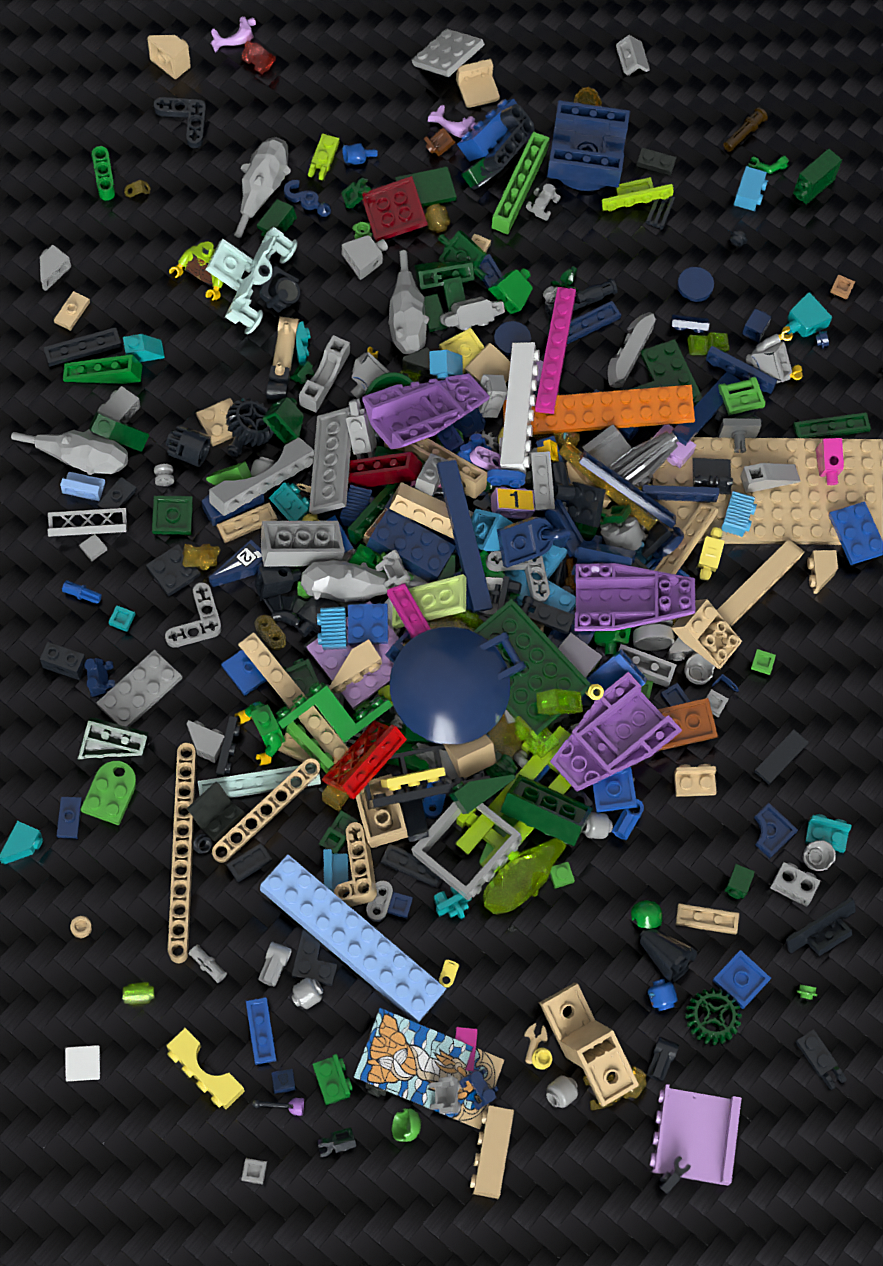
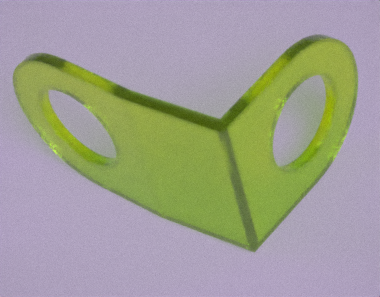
(413, 376)

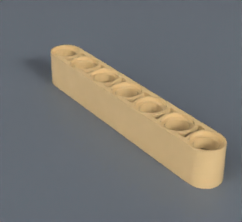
(760, 582)
(271, 801)

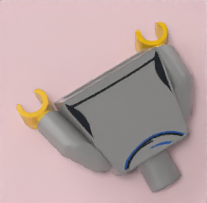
(773, 359)
(365, 371)

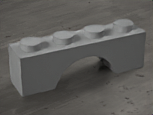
(331, 364)

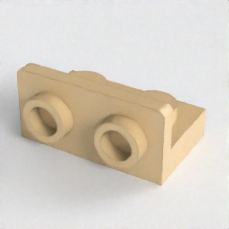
(695, 780)

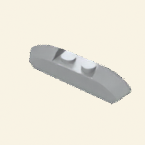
(621, 366)

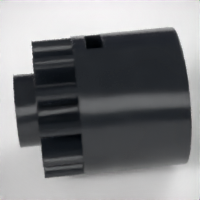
(188, 445)

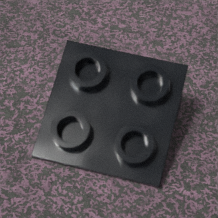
(713, 474)

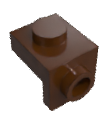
(439, 142)

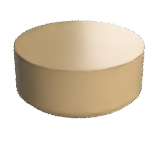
(81, 926)

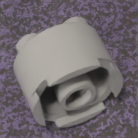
(624, 534)

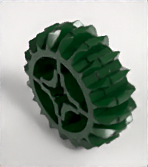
(709, 1009)

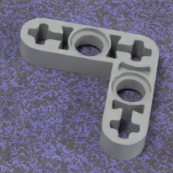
(529, 567)
(206, 620)

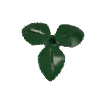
(566, 279)

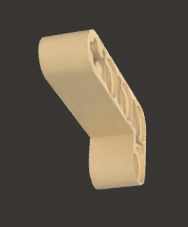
(358, 863)

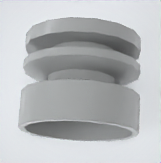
(654, 636)

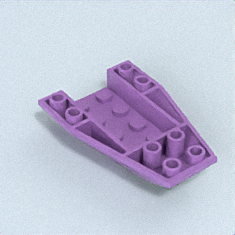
(628, 596)

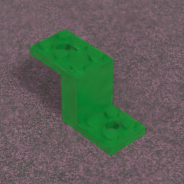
(333, 711)

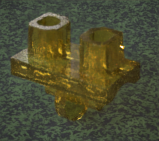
(200, 556)

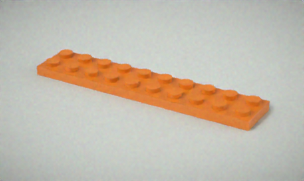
(618, 408)

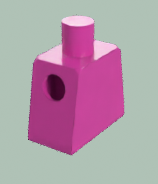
(830, 459)

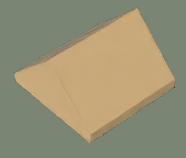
(472, 756)

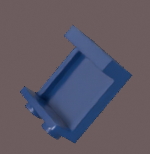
(614, 669)

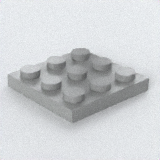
(447, 52)

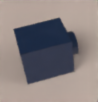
(756, 325)

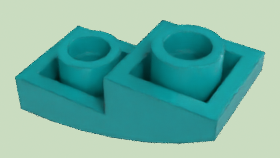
(302, 342)

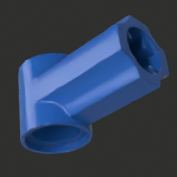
(627, 821)

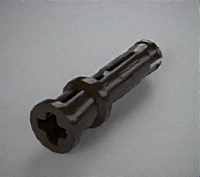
(750, 124)

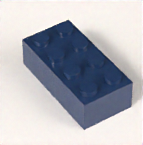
(419, 549)

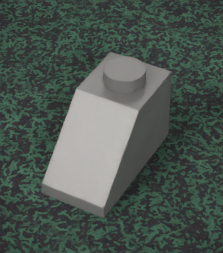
(52, 266)

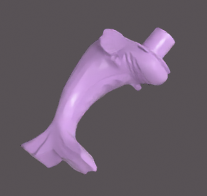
(243, 35)
(454, 128)

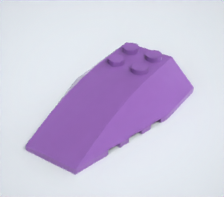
(422, 410)
(613, 735)

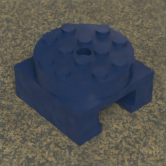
(588, 145)

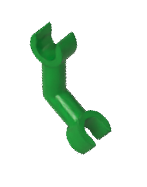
(780, 164)

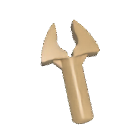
(534, 1041)

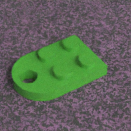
(110, 794)

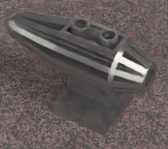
(633, 463)

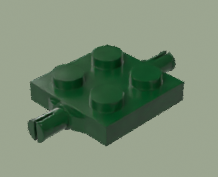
(461, 249)

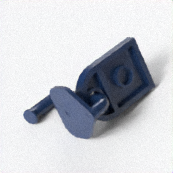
(524, 538)

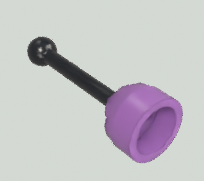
(295, 1106)

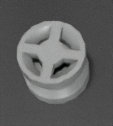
(164, 475)

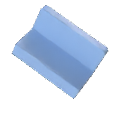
(83, 486)

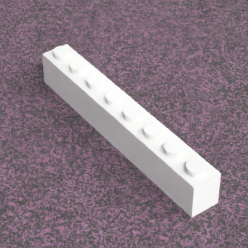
(519, 407)

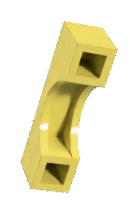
(223, 1088)

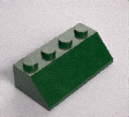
(546, 810)

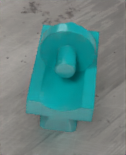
(444, 905)

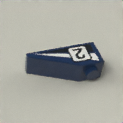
(239, 566)

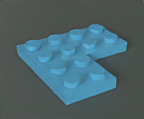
(558, 597)

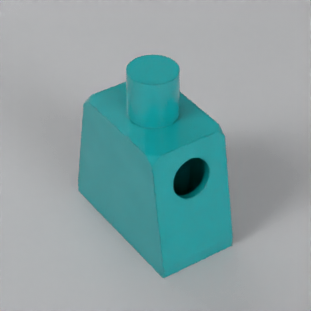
(808, 317)

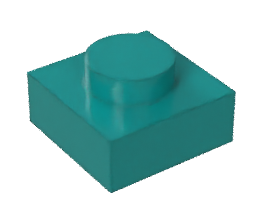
(121, 618)

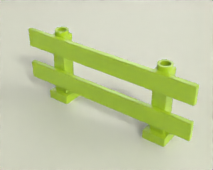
(481, 826)

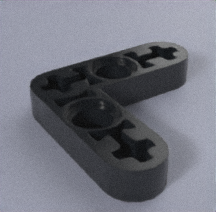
(188, 112)

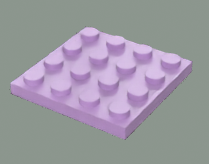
(332, 661)

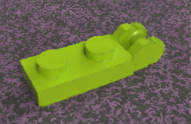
(324, 155)

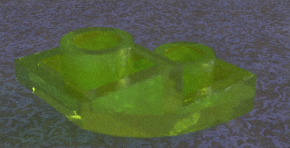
(701, 344)

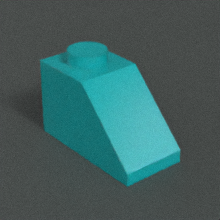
(143, 347)
(21, 843)

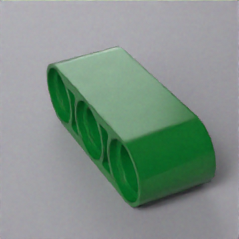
(103, 166)

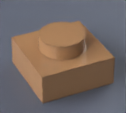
(842, 286)

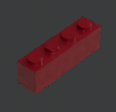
(384, 470)

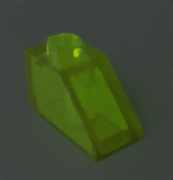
(559, 702)

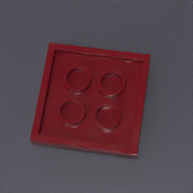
(394, 209)

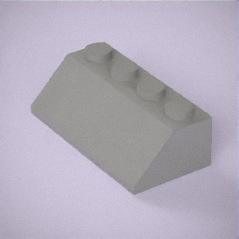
(300, 542)

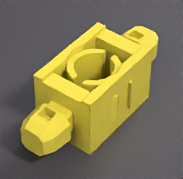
(710, 553)

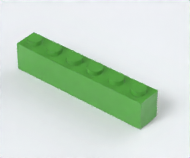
(520, 183)

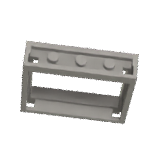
(487, 871)

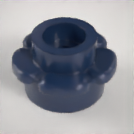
(822, 339)

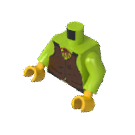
(195, 262)

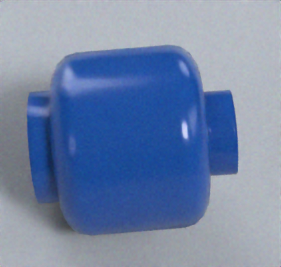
(662, 994)

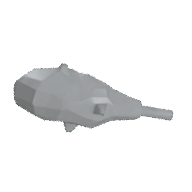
(262, 177)
(407, 312)
(81, 450)
(345, 581)

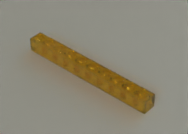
(572, 455)

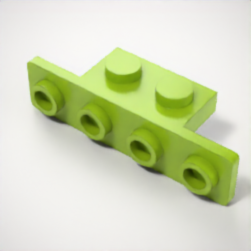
(636, 192)

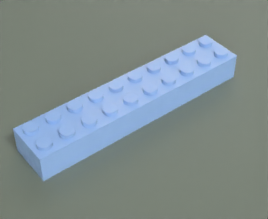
(352, 939)

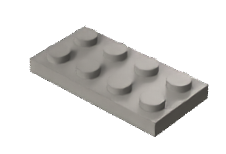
(139, 690)

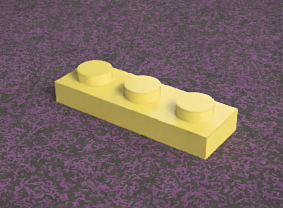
(413, 779)

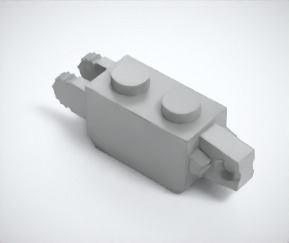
(472, 312)
(360, 431)

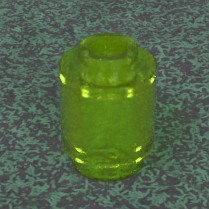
(138, 993)

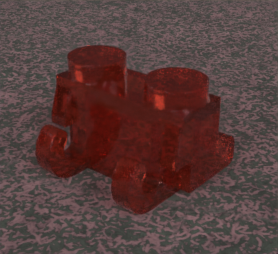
(257, 55)

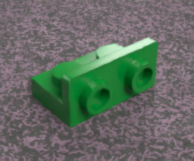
(332, 1080)

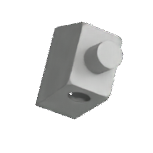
(364, 255)

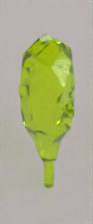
(521, 877)

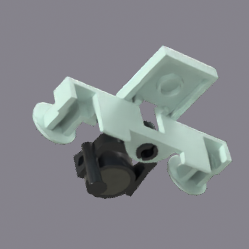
(229, 265)

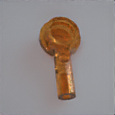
(569, 581)

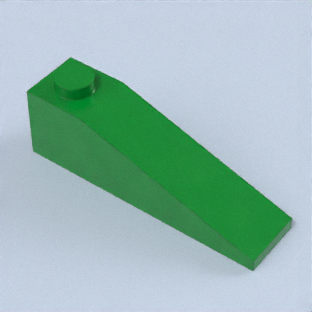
(105, 370)

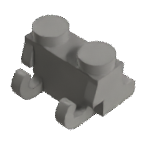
(541, 202)
(394, 569)
(446, 1095)

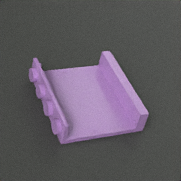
(699, 1131)

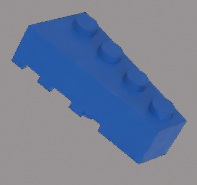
(485, 133)

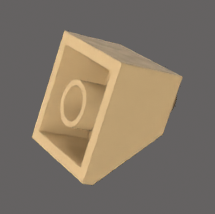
(169, 54)

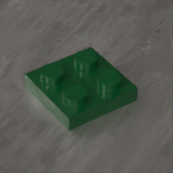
(172, 515)

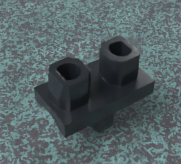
(508, 586)

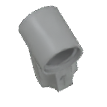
(276, 958)

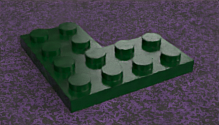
(668, 368)

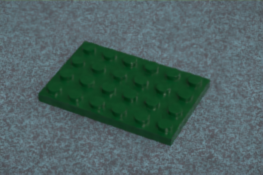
(545, 664)

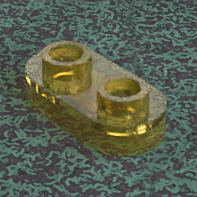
(270, 631)

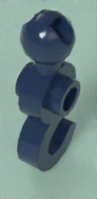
(308, 199)

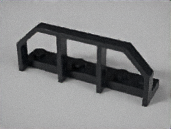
(418, 792)

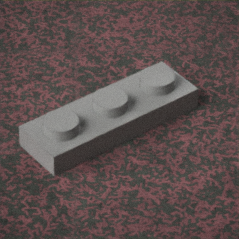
(542, 481)

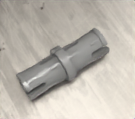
(207, 963)

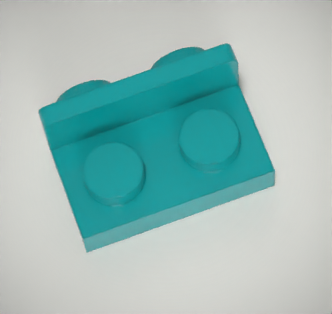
(290, 502)
(829, 830)

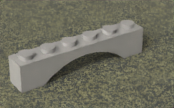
(232, 494)

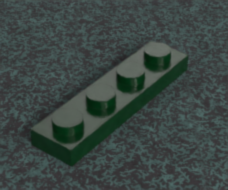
(370, 514)

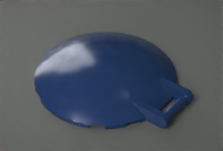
(452, 684)

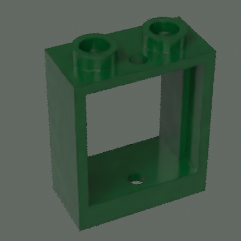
(817, 176)

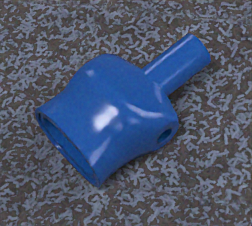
(357, 154)

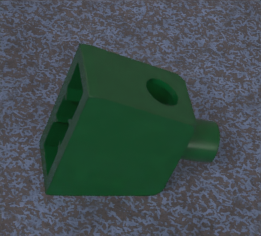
(284, 419)

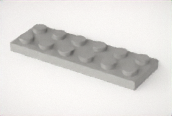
(330, 463)

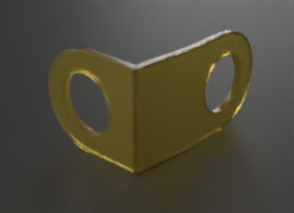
(138, 187)

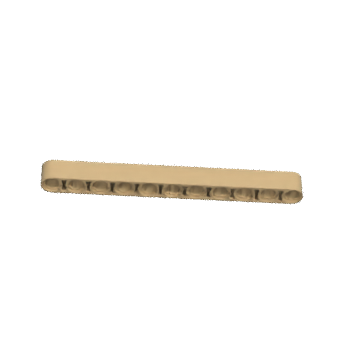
(182, 861)

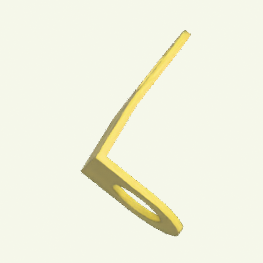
(448, 970)

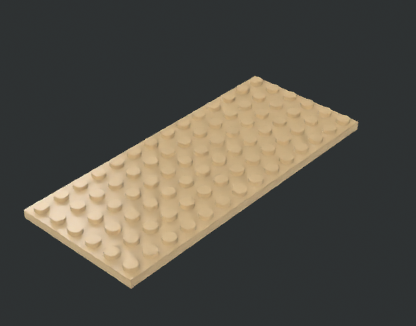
(791, 510)

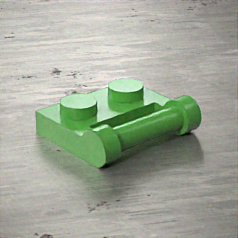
(743, 400)

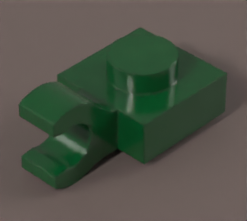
(617, 514)

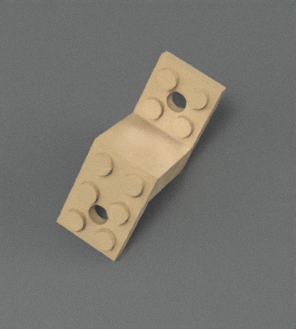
(589, 1044)

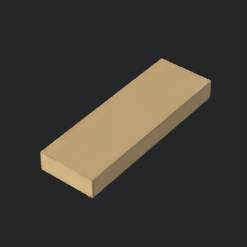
(246, 522)
(707, 919)

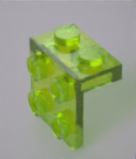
(538, 744)

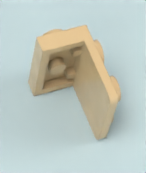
(477, 83)

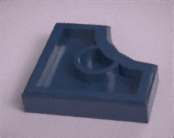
(774, 830)

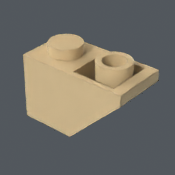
(823, 568)

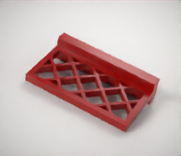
(366, 767)

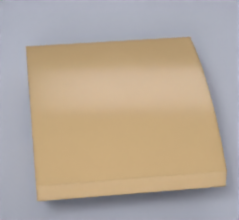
(489, 362)

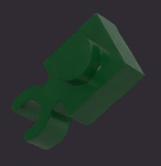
(353, 193)

